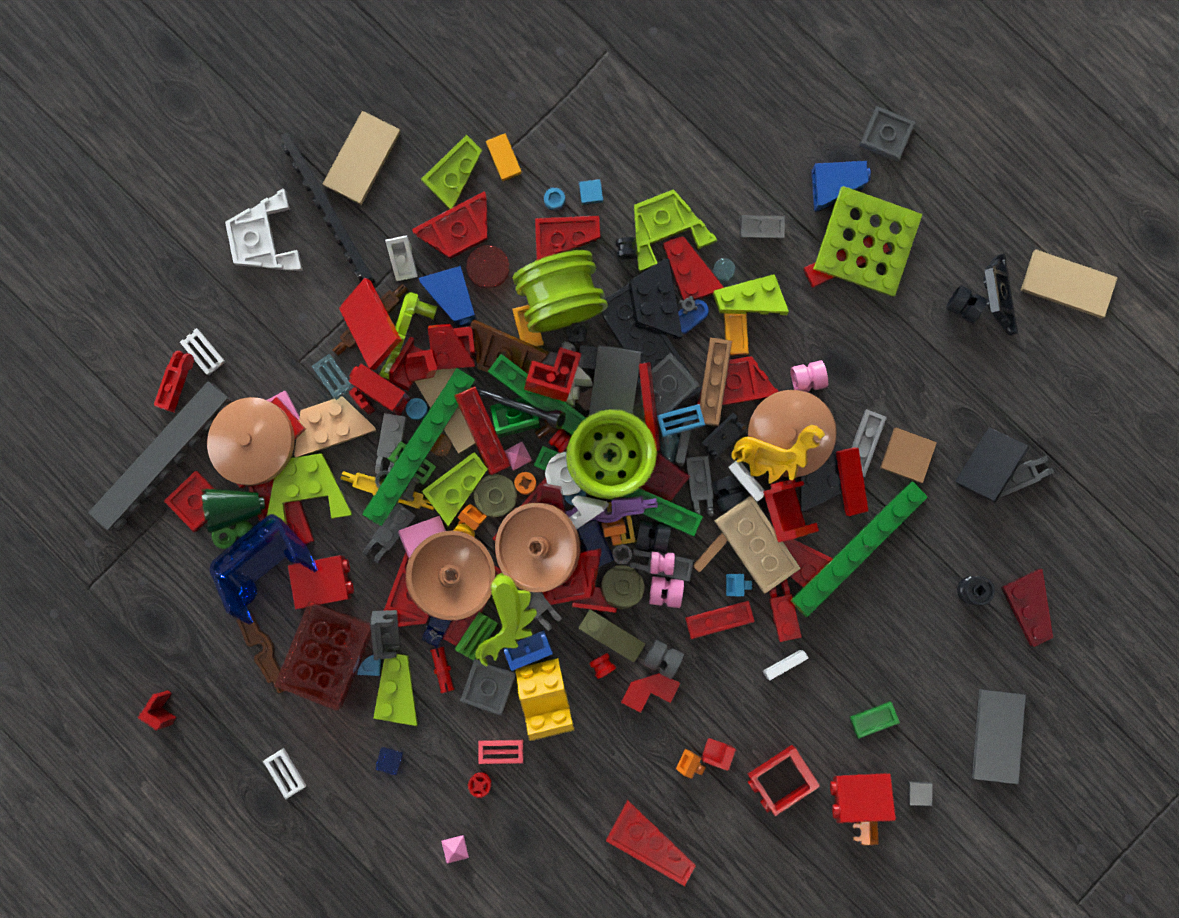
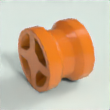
(529, 485)

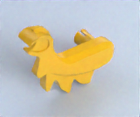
(775, 460)

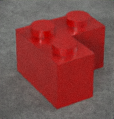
(556, 380)

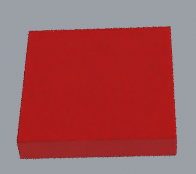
(187, 501)

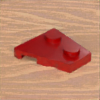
(447, 348)

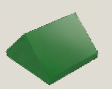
(512, 421)

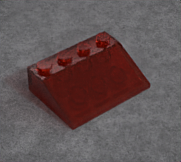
(324, 656)

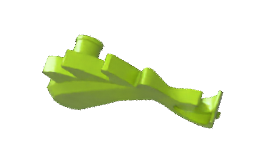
(410, 306)
(513, 615)

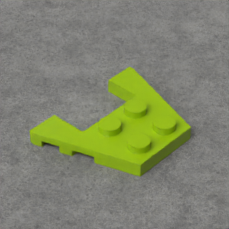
(663, 218)
(307, 479)

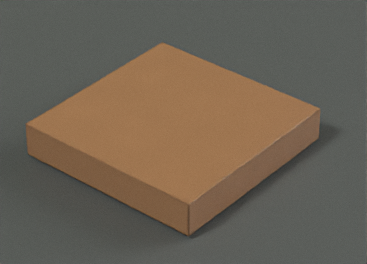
(908, 455)

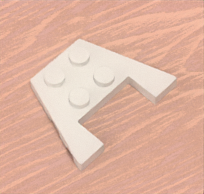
(253, 240)

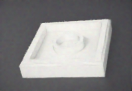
(747, 480)

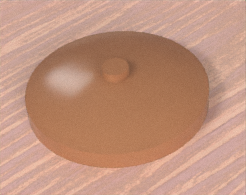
(784, 416)
(250, 441)
(537, 547)
(450, 575)

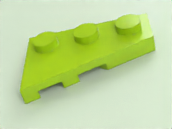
(395, 692)

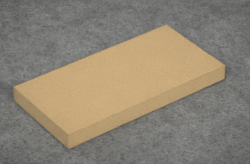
(361, 157)
(1069, 284)
(457, 427)
(757, 544)

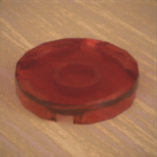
(487, 266)

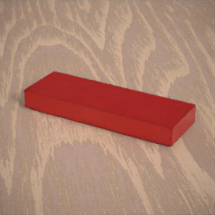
(852, 481)
(719, 619)

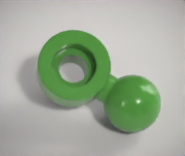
(239, 530)

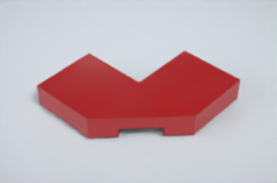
(656, 684)

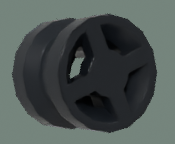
(626, 248)

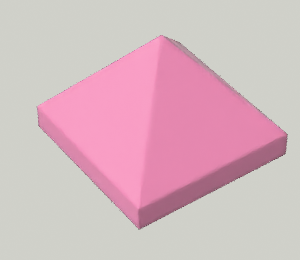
(518, 456)
(455, 849)

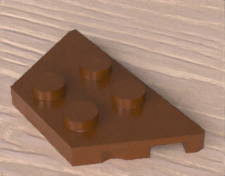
(492, 342)

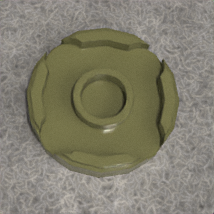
(495, 495)
(622, 587)

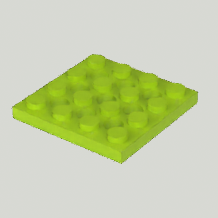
(901, 242)

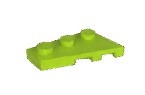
(452, 171)
(758, 295)
(455, 487)

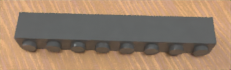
(159, 458)

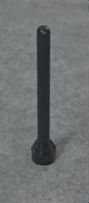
(554, 418)

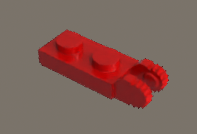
(173, 381)
(784, 614)

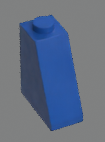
(830, 177)
(451, 294)

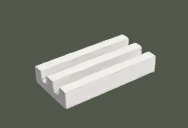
(191, 338)
(785, 664)
(292, 769)

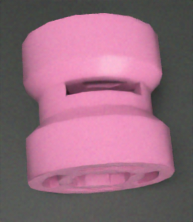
(662, 563)

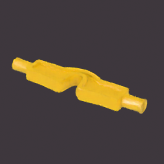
(368, 484)

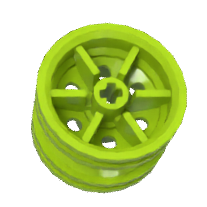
(559, 291)
(636, 438)

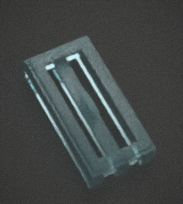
(341, 389)

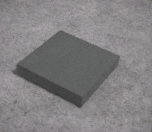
(887, 134)
(488, 687)

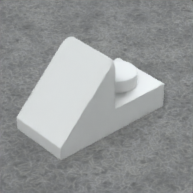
(401, 258)
(580, 379)
(587, 509)

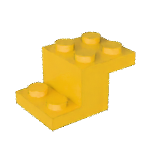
(544, 699)

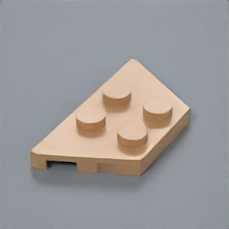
(330, 425)

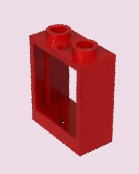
(379, 389)
(809, 785)

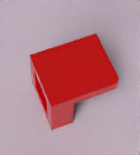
(466, 335)
(420, 365)
(718, 754)

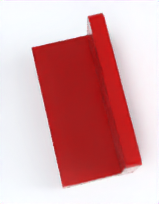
(397, 373)
(594, 602)
(154, 714)

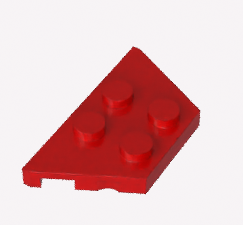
(457, 228)
(745, 382)
(581, 582)
(400, 600)

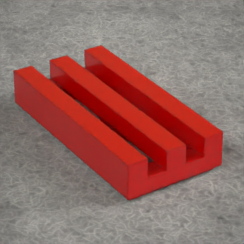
(362, 402)

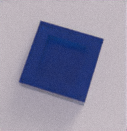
(389, 760)

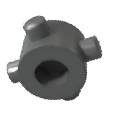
(688, 305)

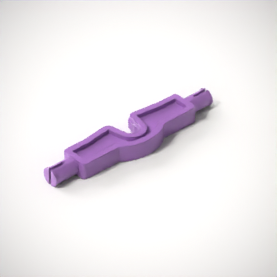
(622, 507)

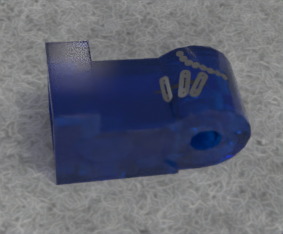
(435, 631)

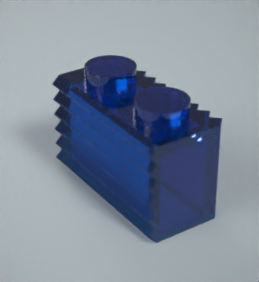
(594, 539)

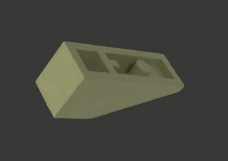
(611, 635)

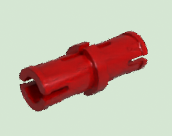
(442, 669)

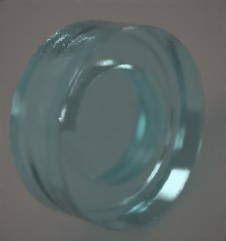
(724, 269)

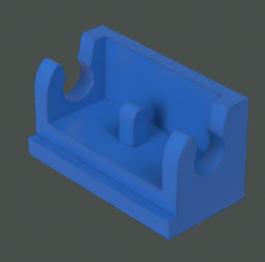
(528, 650)

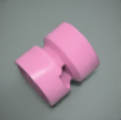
(809, 377)
(674, 592)

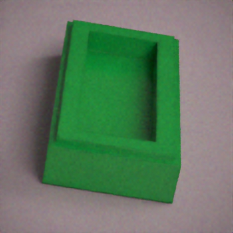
(874, 720)

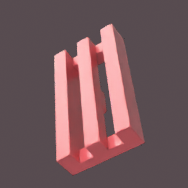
(519, 751)

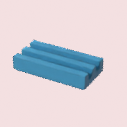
(662, 425)

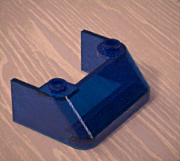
(253, 557)

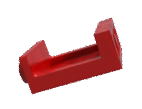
(786, 511)
(325, 585)
(862, 798)

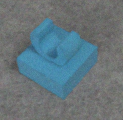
(736, 585)

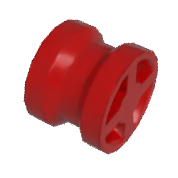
(560, 440)
(602, 665)
(476, 787)

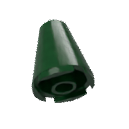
(229, 507)

